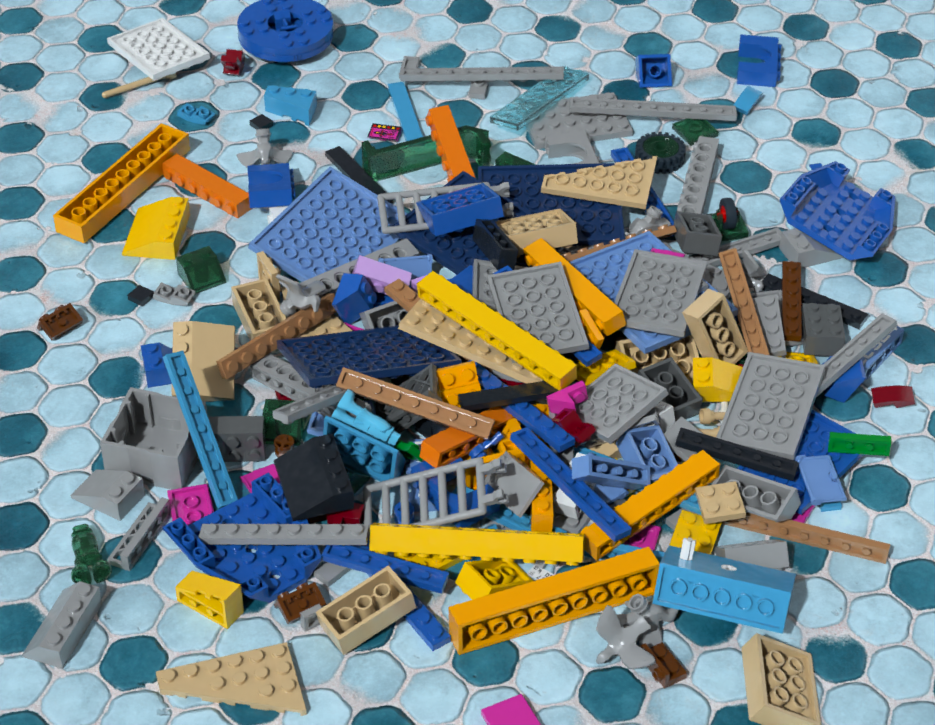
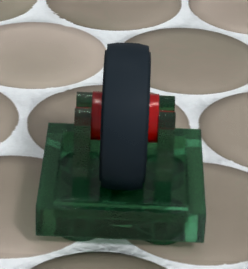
(729, 221)

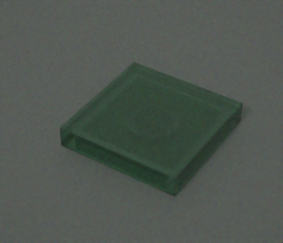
(691, 129)

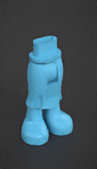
(365, 420)

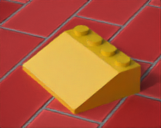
(158, 229)

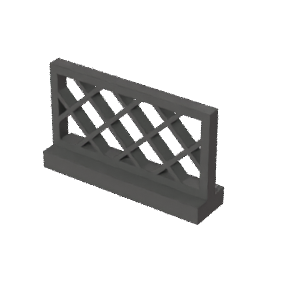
(400, 419)

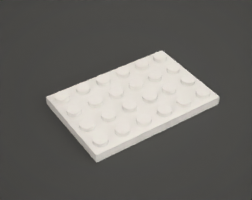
(158, 48)

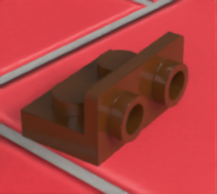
(60, 321)
(298, 601)
(666, 667)

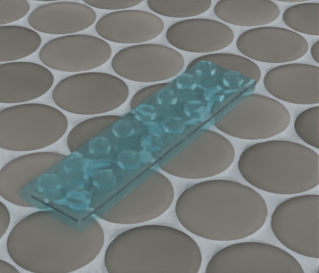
(538, 99)

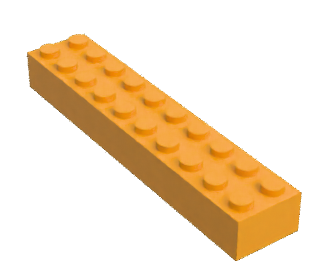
(120, 184)
(552, 600)

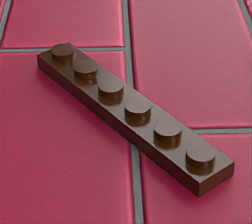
(791, 301)

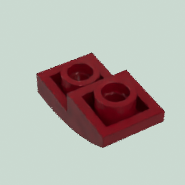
(895, 394)

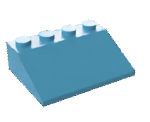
(365, 452)

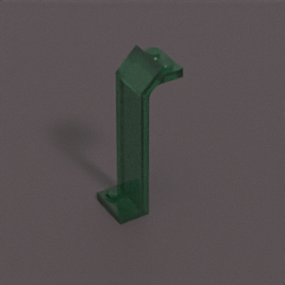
(421, 154)

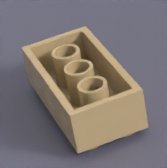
(256, 307)
(715, 328)
(366, 609)

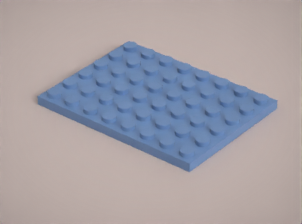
(326, 227)
(606, 272)

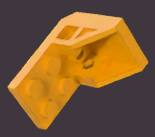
(503, 445)

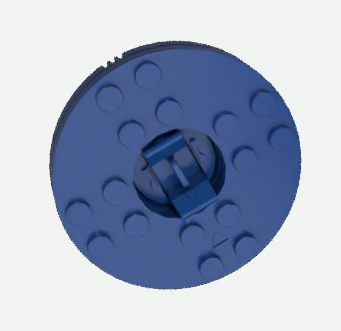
(285, 29)

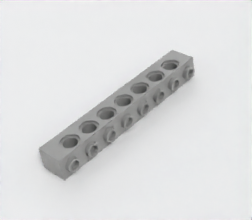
(699, 175)
(333, 277)
(285, 380)

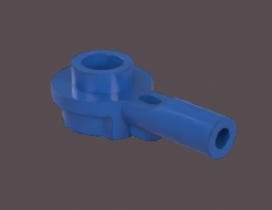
(481, 449)

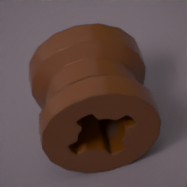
(283, 444)

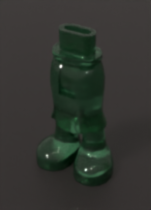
(87, 554)

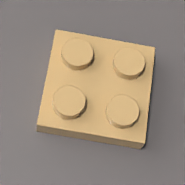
(267, 270)
(720, 502)

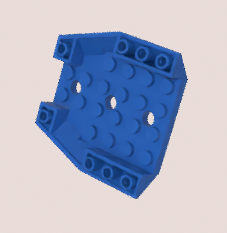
(839, 212)
(249, 569)

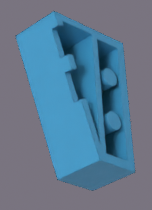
(292, 102)

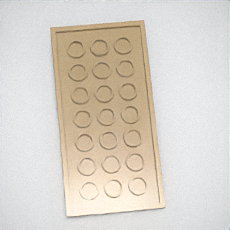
(437, 328)

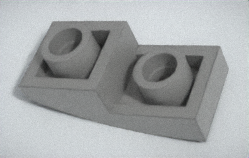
(173, 296)

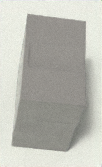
(150, 440)

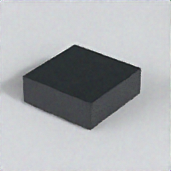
(261, 122)
(140, 295)

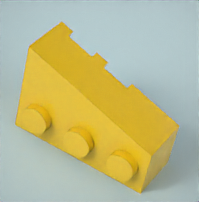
(211, 597)

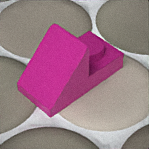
(567, 397)

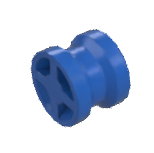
(397, 511)

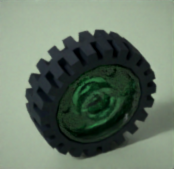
(667, 148)

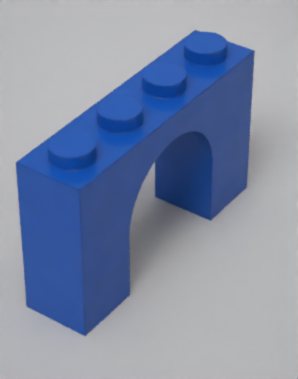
(759, 73)
(270, 185)
(452, 499)

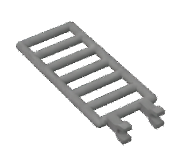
(502, 190)
(484, 499)

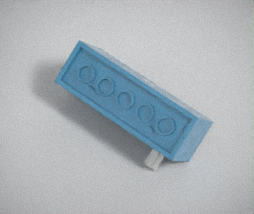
(723, 588)

